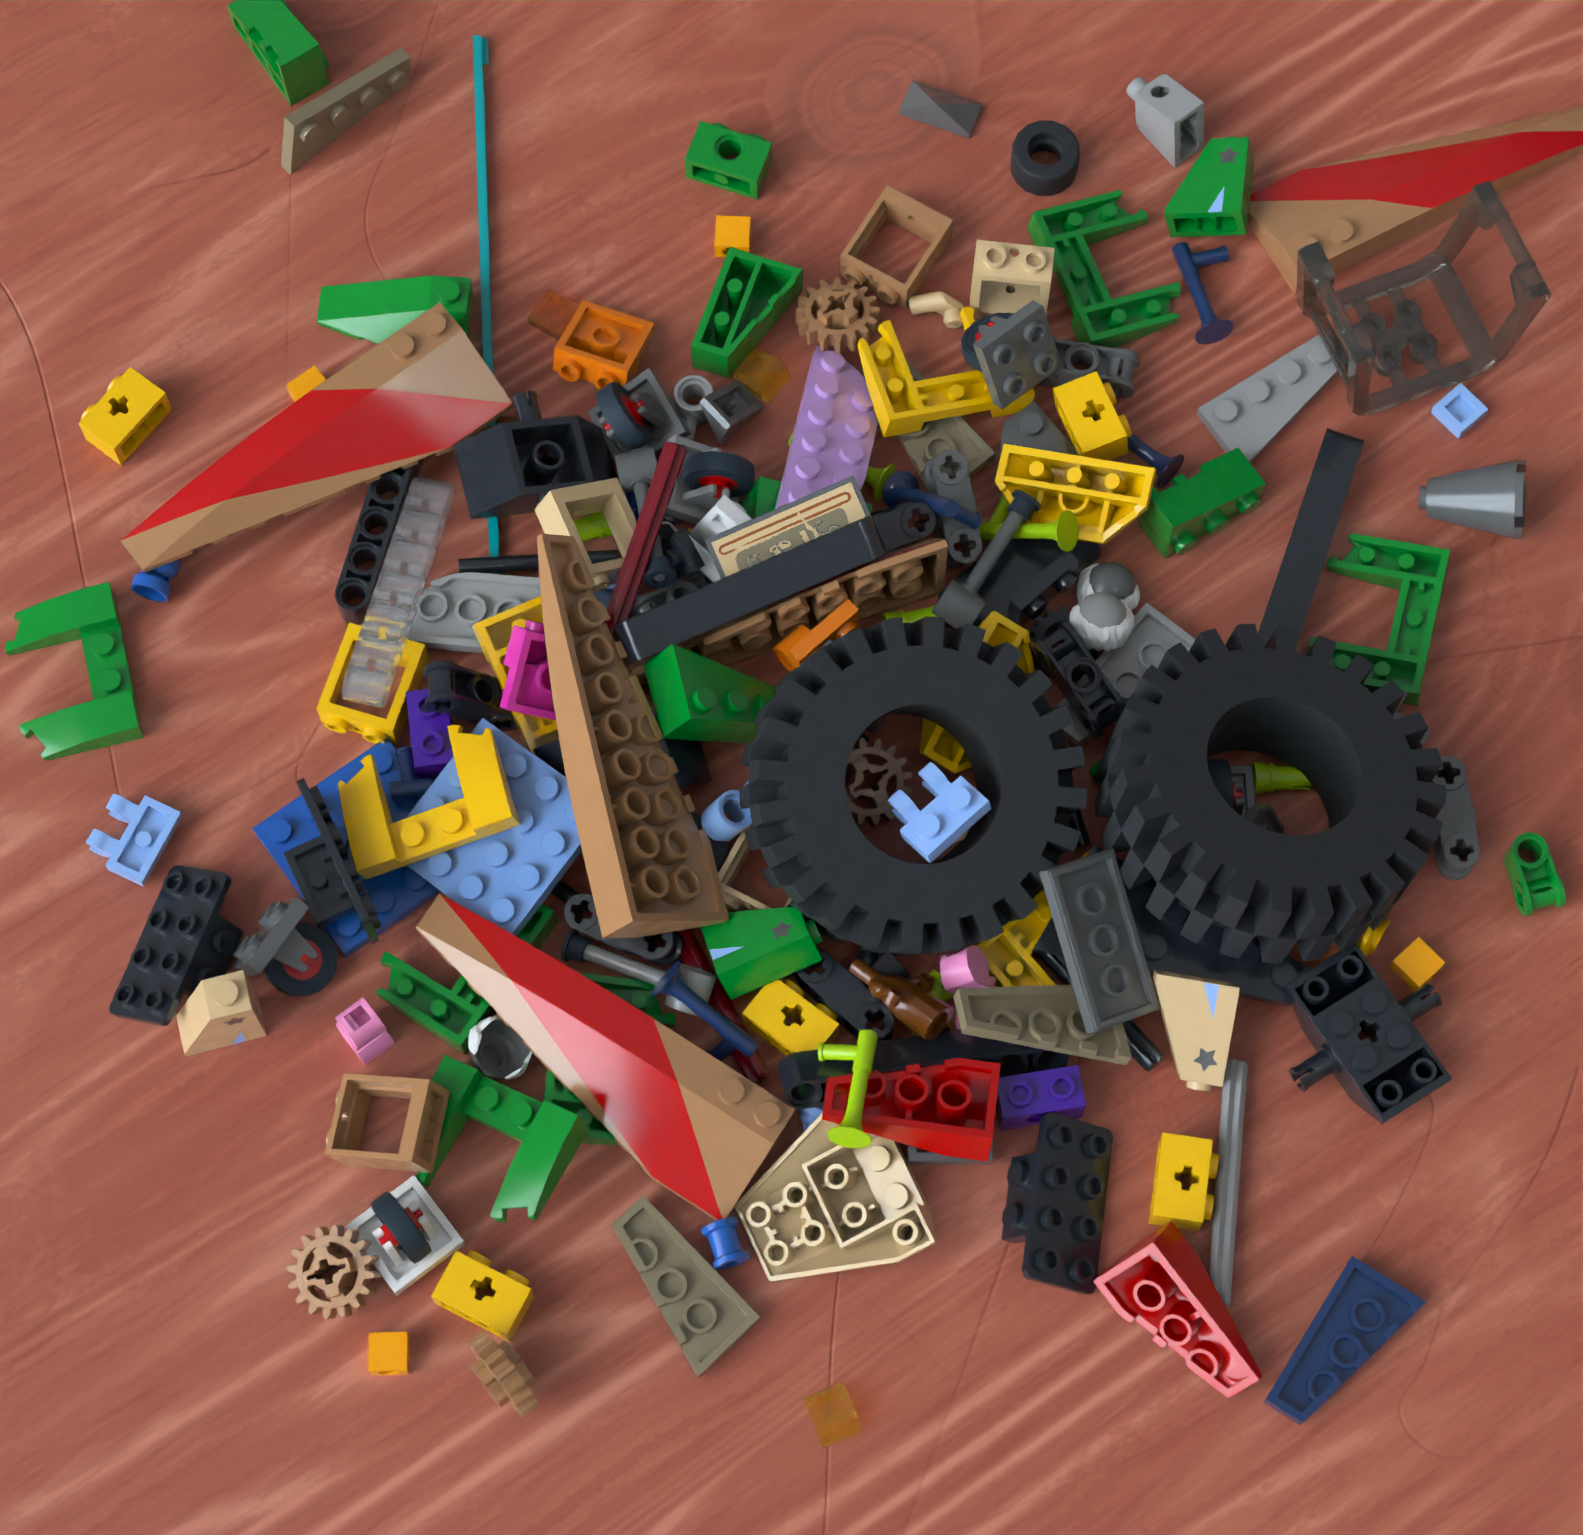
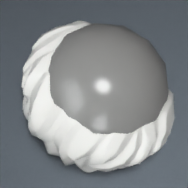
(1102, 621)

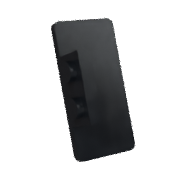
(1029, 577)
(326, 875)
(177, 946)
(1060, 1203)

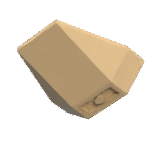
(835, 1208)

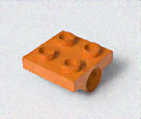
(803, 641)

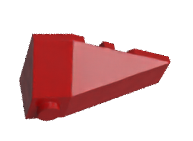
(928, 1107)
(1174, 1299)

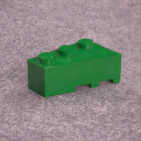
(281, 46)
(1201, 503)
(704, 698)

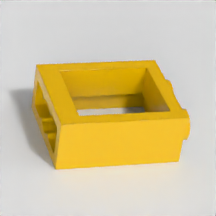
(372, 727)

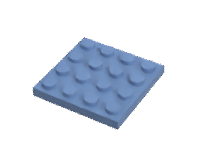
(517, 868)

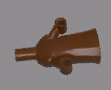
(907, 999)

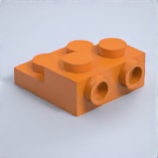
(601, 346)

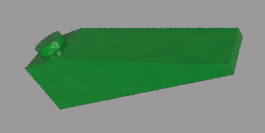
(385, 306)

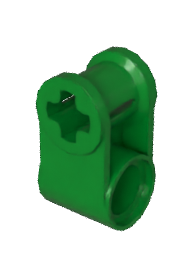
(1534, 883)

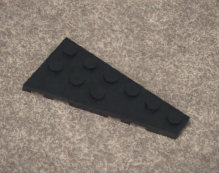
(1174, 953)

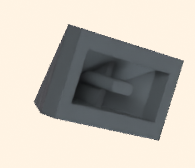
(940, 109)
(730, 409)

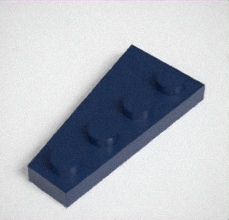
(1343, 1335)

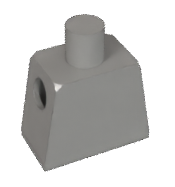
(1168, 117)

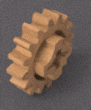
(837, 315)
(878, 798)
(339, 1287)
(502, 1373)

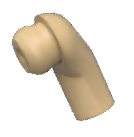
(940, 303)

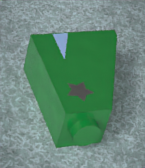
(1214, 192)
(761, 947)

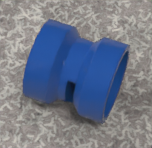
(156, 582)

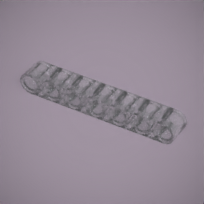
(398, 592)

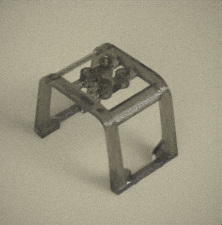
(1378, 349)

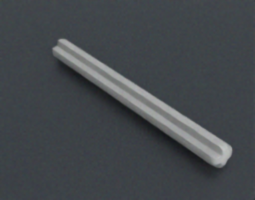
(1228, 1178)

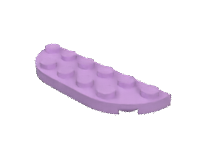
(831, 429)

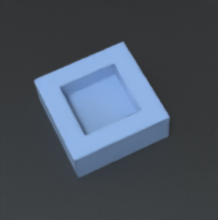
(1459, 410)

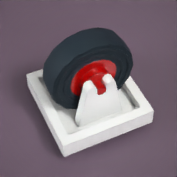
(406, 1234)

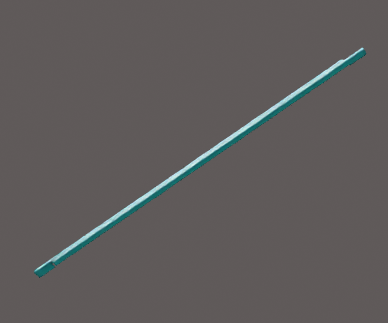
(480, 57)

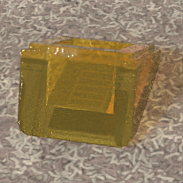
(762, 375)
(832, 1414)

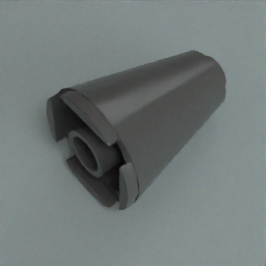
(1479, 498)

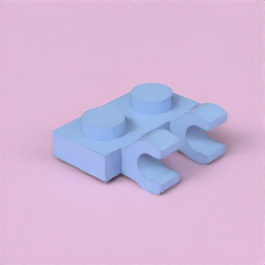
(944, 818)
(143, 840)

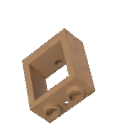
(910, 216)
(420, 1131)

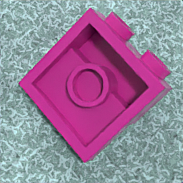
(528, 677)

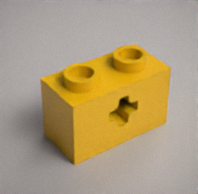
(1078, 404)
(124, 415)
(780, 999)
(1188, 1157)
(497, 1314)

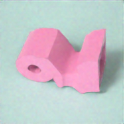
(965, 970)
(364, 1031)

